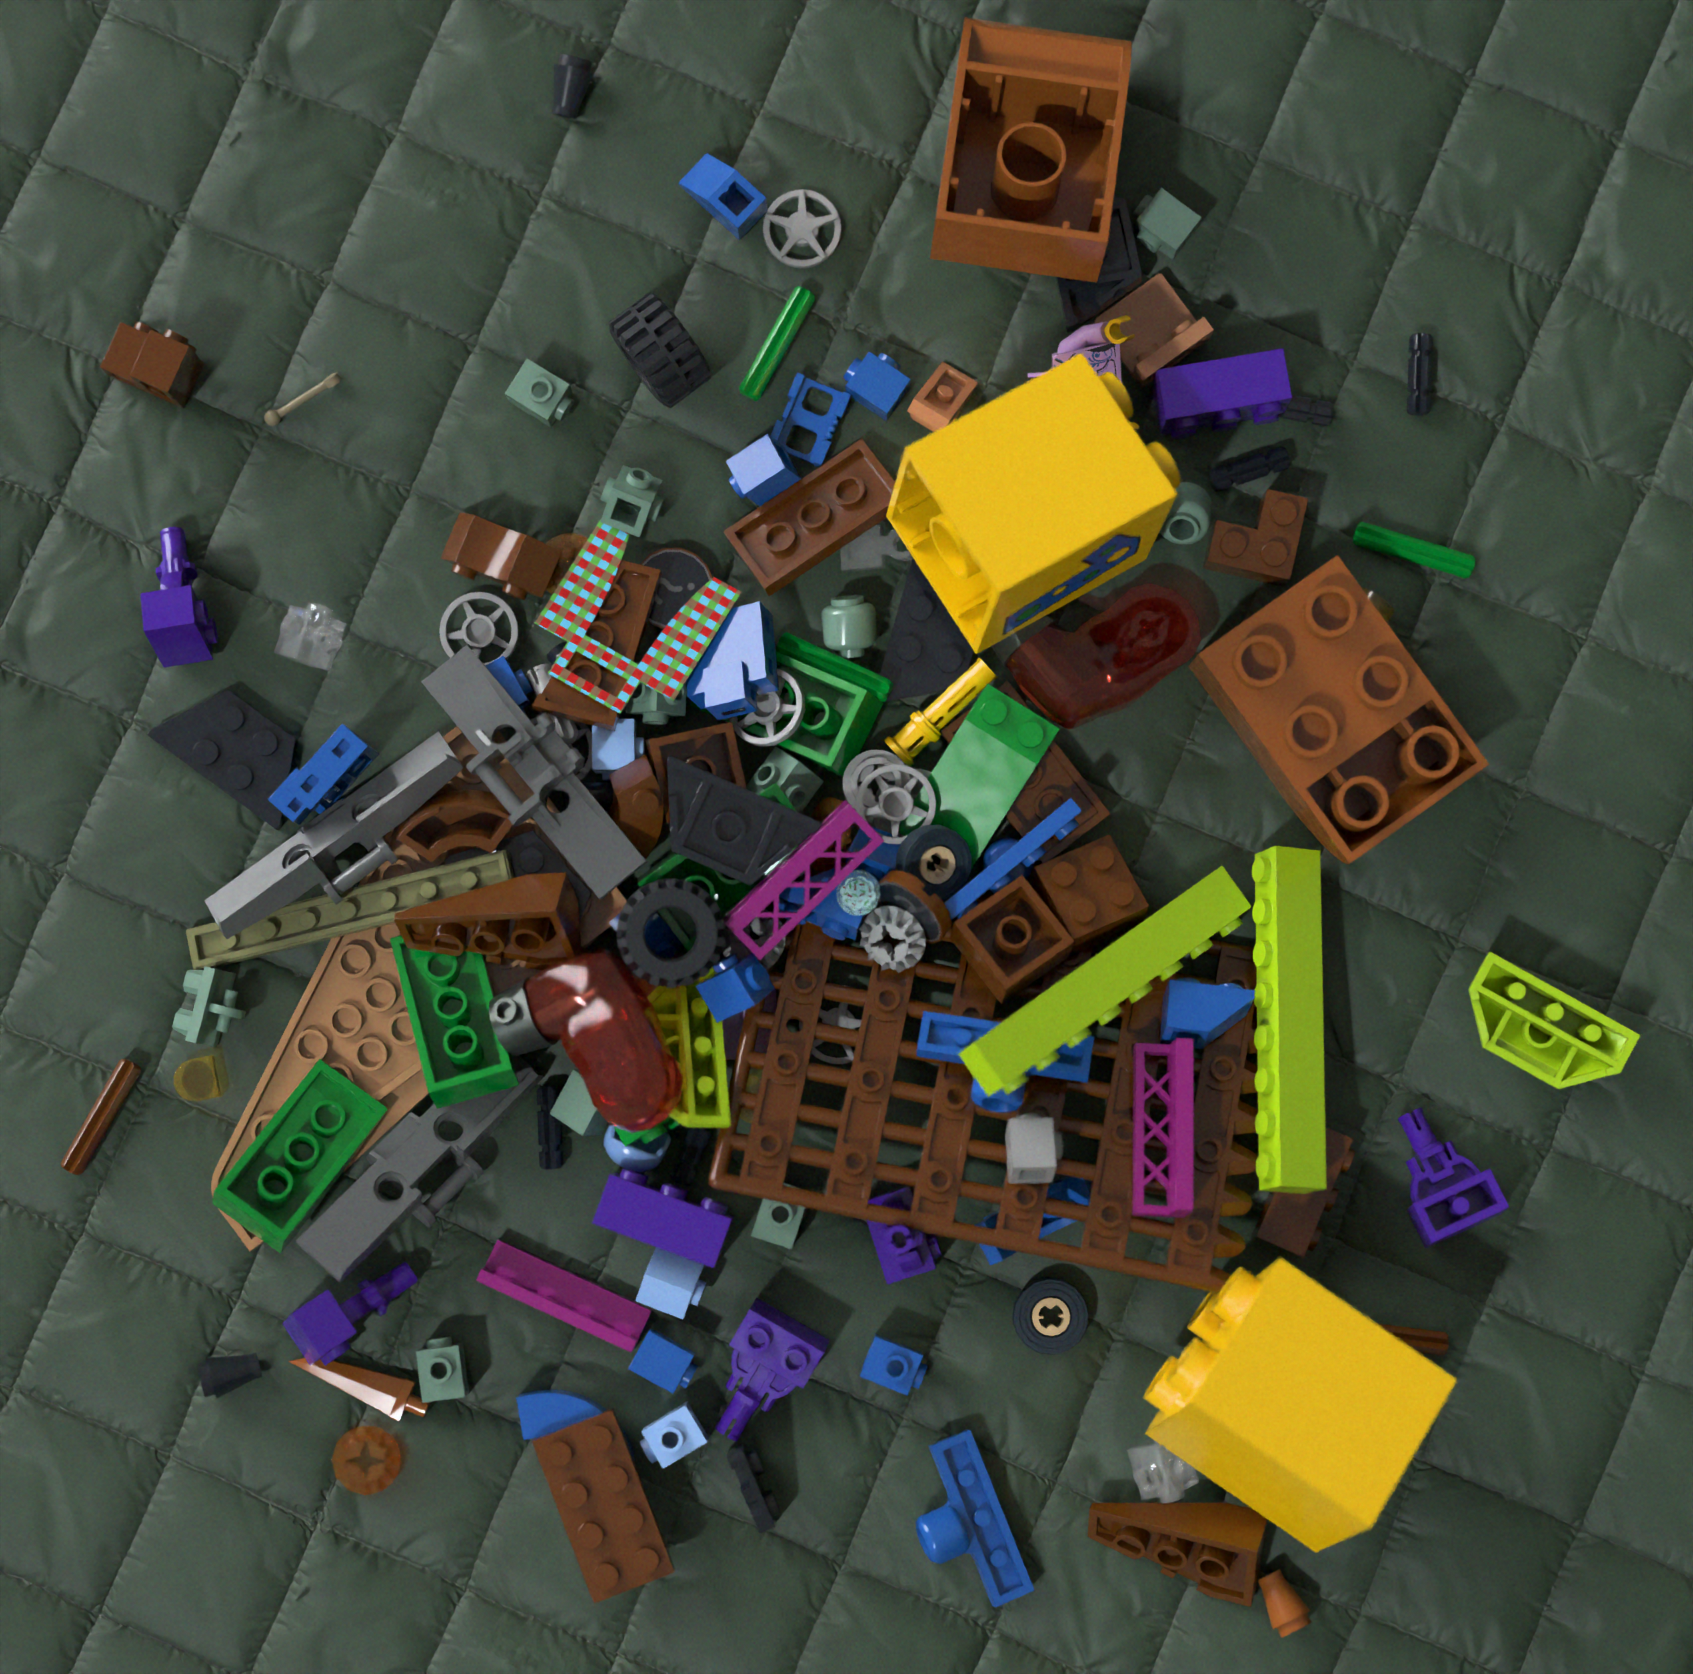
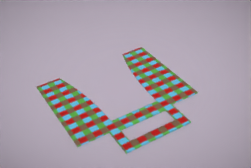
(672, 653)

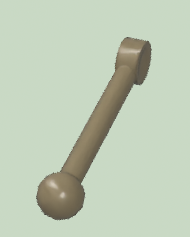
(273, 417)

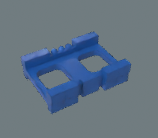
(821, 425)

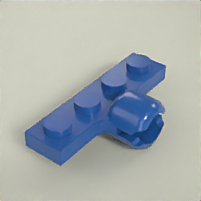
(1012, 857)
(947, 1035)
(972, 1521)

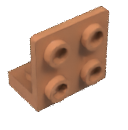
(1161, 327)

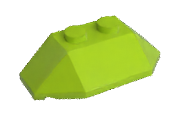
(1545, 1027)
(699, 1050)

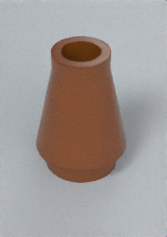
(1284, 1605)

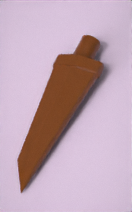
(379, 1390)

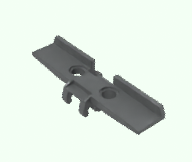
(544, 762)
(311, 853)
(404, 1157)

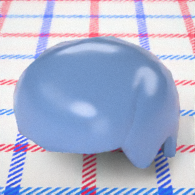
(636, 1155)

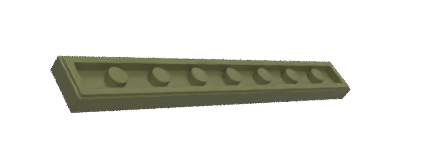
(360, 910)

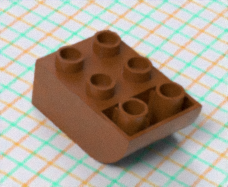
(1032, 150)
(1337, 712)

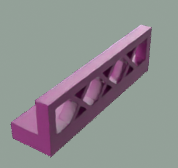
(790, 868)
(1179, 1128)
(564, 1295)

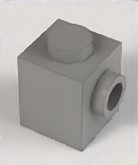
(1032, 1149)

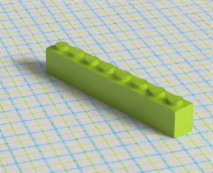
(1104, 982)
(1289, 1020)

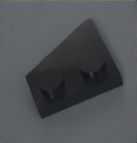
(760, 1502)

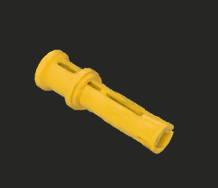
(926, 725)

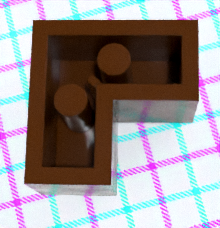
(153, 362)
(1262, 551)

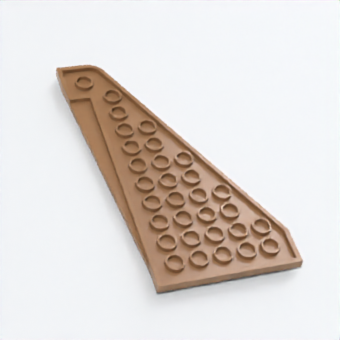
(356, 1004)

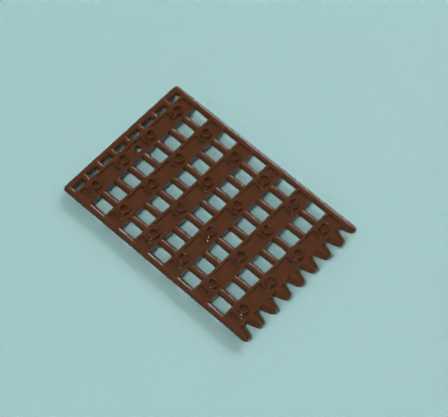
(1108, 1216)

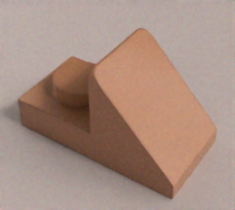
(941, 398)

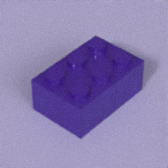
(1221, 393)
(664, 1217)

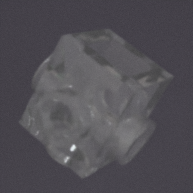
(310, 636)
(1160, 1472)

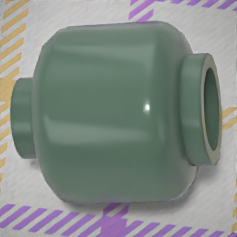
(1188, 516)
(849, 625)

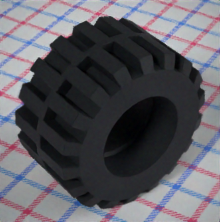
(660, 350)
(670, 971)

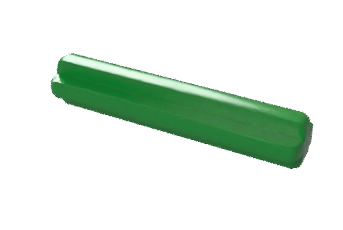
(777, 343)
(1414, 550)
(834, 665)

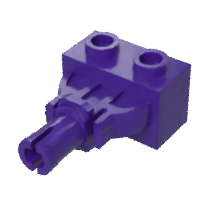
(174, 616)
(1447, 1192)
(900, 1249)
(324, 1327)
(771, 1357)

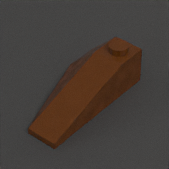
(516, 919)
(1204, 1542)

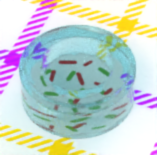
(858, 893)

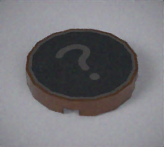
(681, 578)
(906, 892)

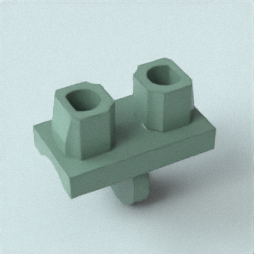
(212, 1006)

